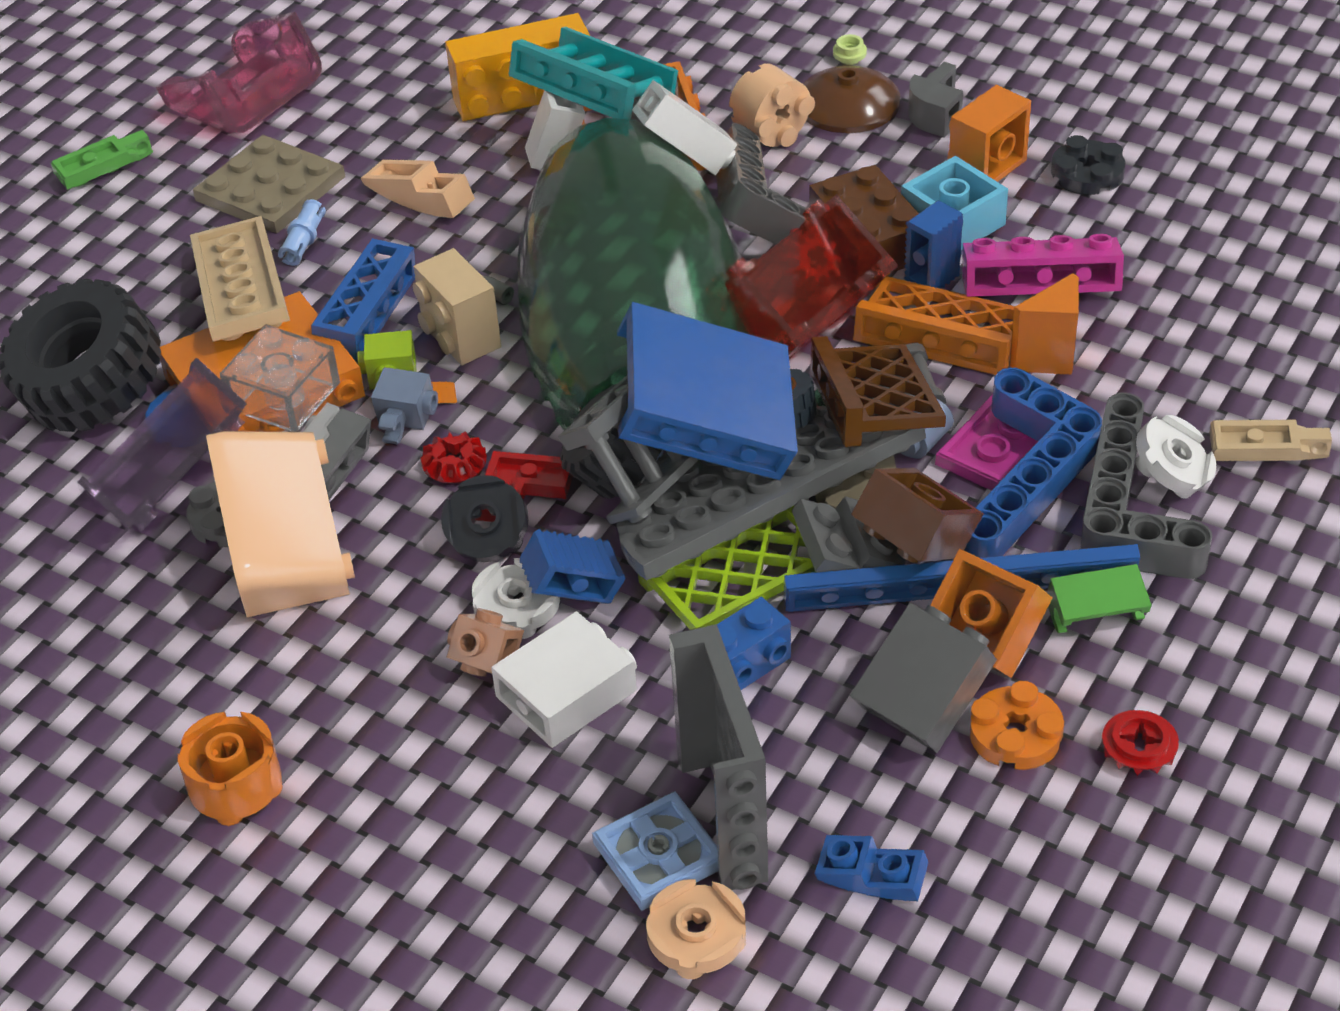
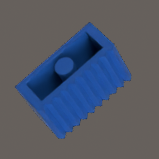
(934, 245)
(571, 567)

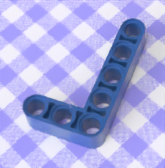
(1066, 443)

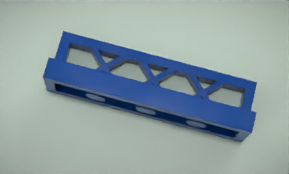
(378, 295)

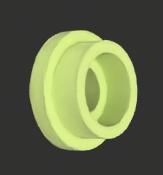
(849, 49)

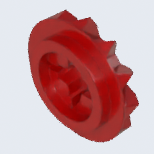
(452, 468)
(1158, 735)

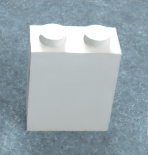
(685, 128)
(565, 678)

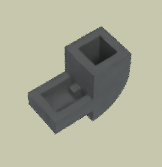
(934, 100)

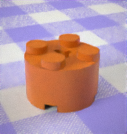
(230, 766)

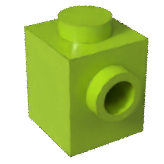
(386, 350)

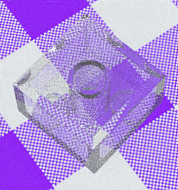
(282, 377)

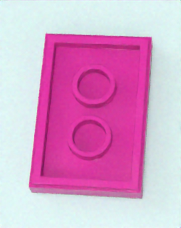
(984, 449)

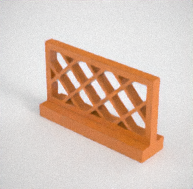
(947, 340)

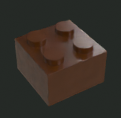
(916, 515)

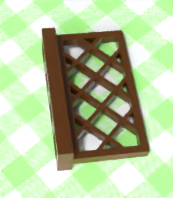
(845, 397)

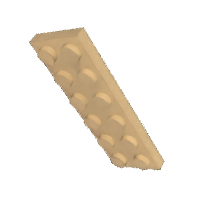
(238, 279)

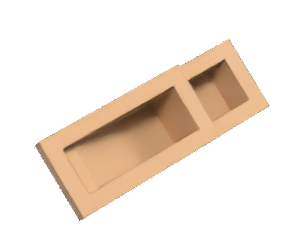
(420, 186)

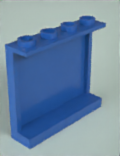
(708, 392)

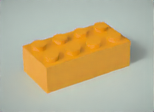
(482, 65)

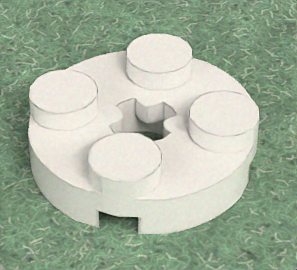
(1180, 472)
(527, 612)

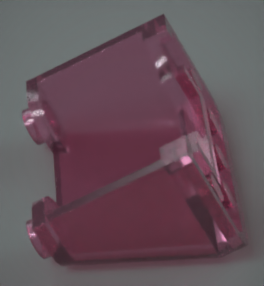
(271, 69)

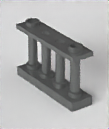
(591, 431)

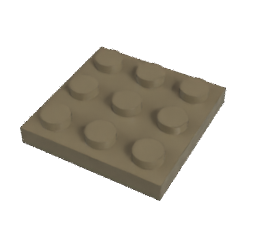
(269, 182)

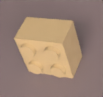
(457, 306)

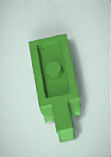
(100, 158)

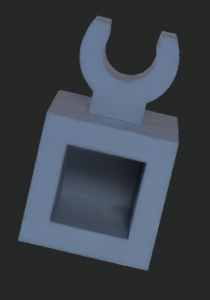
(403, 401)

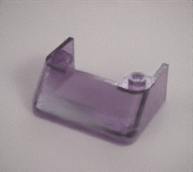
(163, 448)

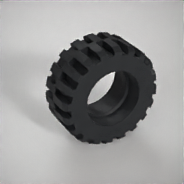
(100, 382)

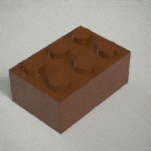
(874, 203)

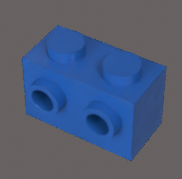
(756, 640)

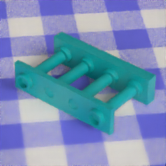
(589, 72)

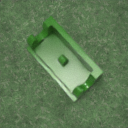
(1097, 595)

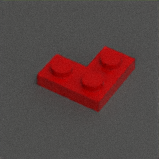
(529, 476)

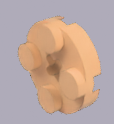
(702, 951)

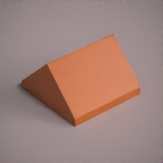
(1047, 329)

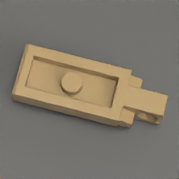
(1267, 440)

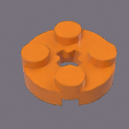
(1021, 705)

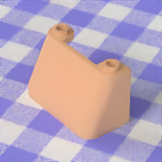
(278, 519)

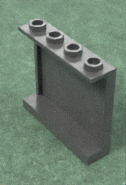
(719, 734)

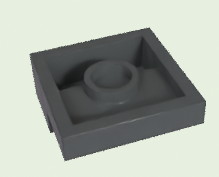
(838, 540)

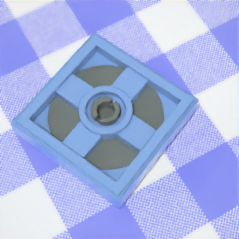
(657, 848)

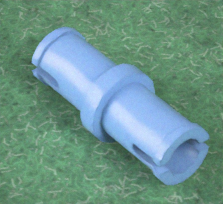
(301, 232)

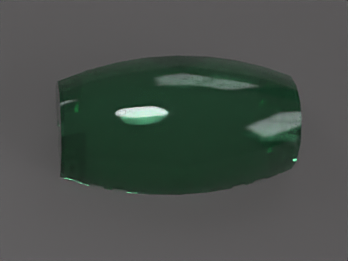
(609, 227)

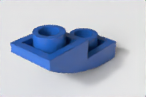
(862, 868)

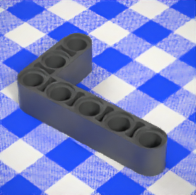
(745, 193)
(1165, 543)

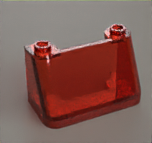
(809, 277)

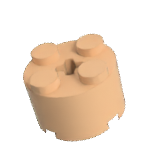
(771, 105)

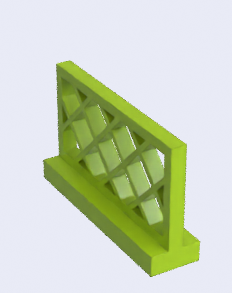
(761, 585)

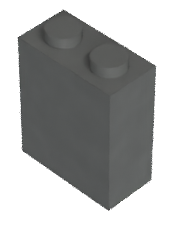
(924, 675)

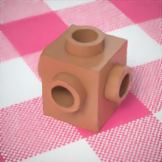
(482, 641)

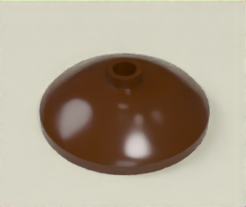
(851, 99)

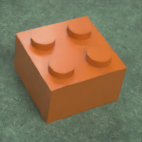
(992, 132)
(993, 604)

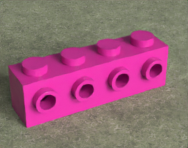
(1033, 265)

